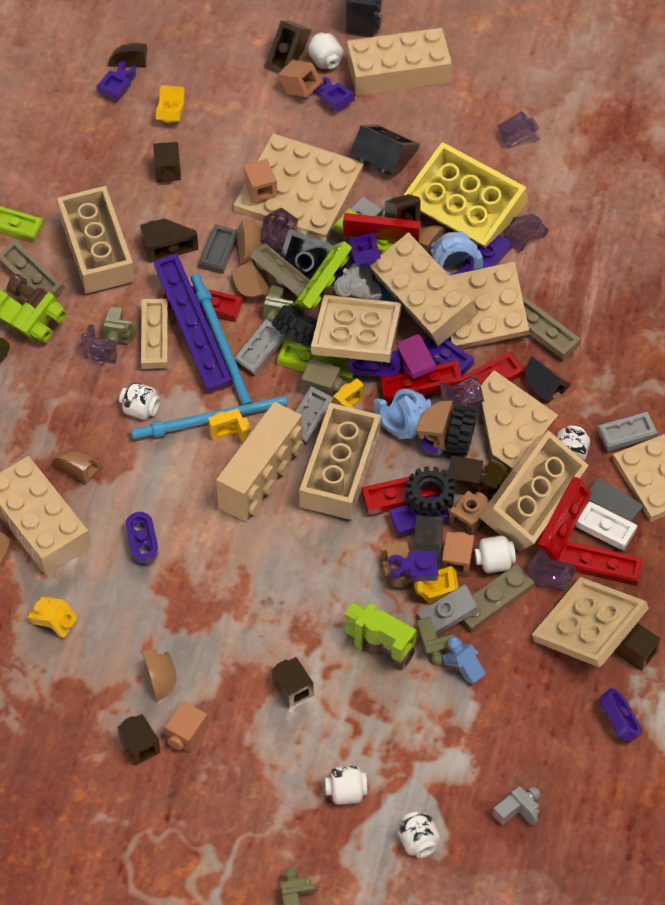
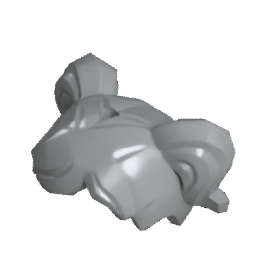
(358, 283)

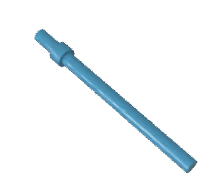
(204, 299)
(159, 428)

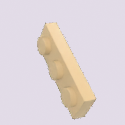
(154, 333)

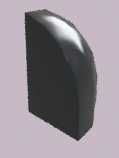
(544, 380)

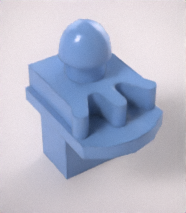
(464, 657)

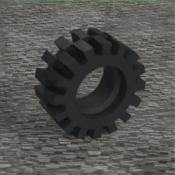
(295, 325)
(461, 429)
(430, 479)

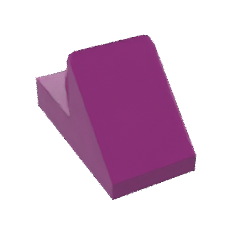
(415, 356)

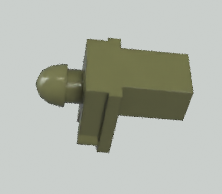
(274, 302)
(118, 329)
(430, 642)
(295, 888)

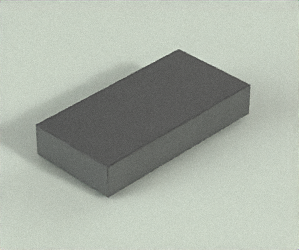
(218, 249)
(614, 500)

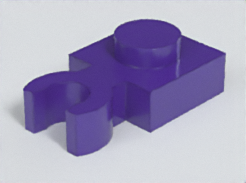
(116, 83)
(335, 95)
(419, 566)

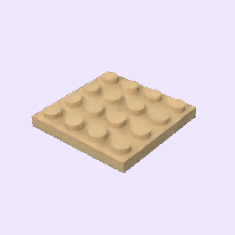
(309, 184)

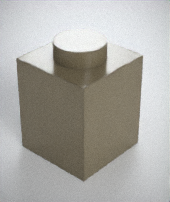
(322, 377)

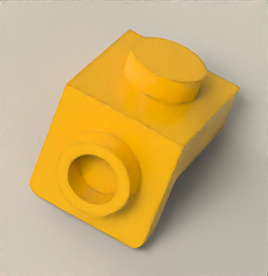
(170, 104)
(350, 394)
(228, 423)
(436, 590)
(53, 614)

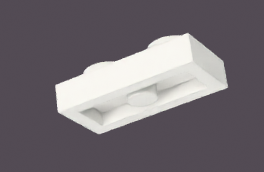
(606, 525)

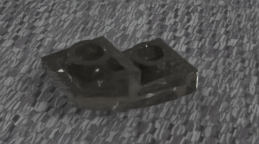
(429, 535)

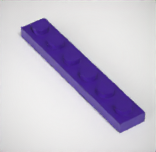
(192, 323)

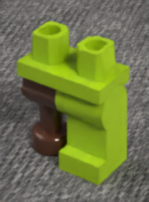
(34, 314)
(380, 633)

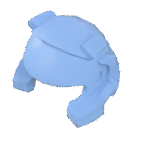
(454, 249)
(403, 414)

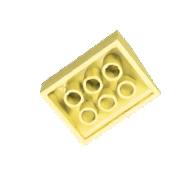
(467, 195)

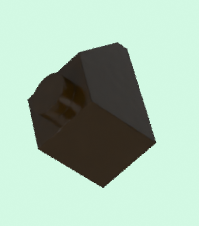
(287, 45)
(403, 207)
(167, 238)

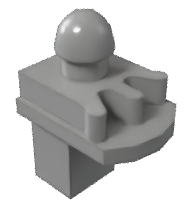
(519, 802)

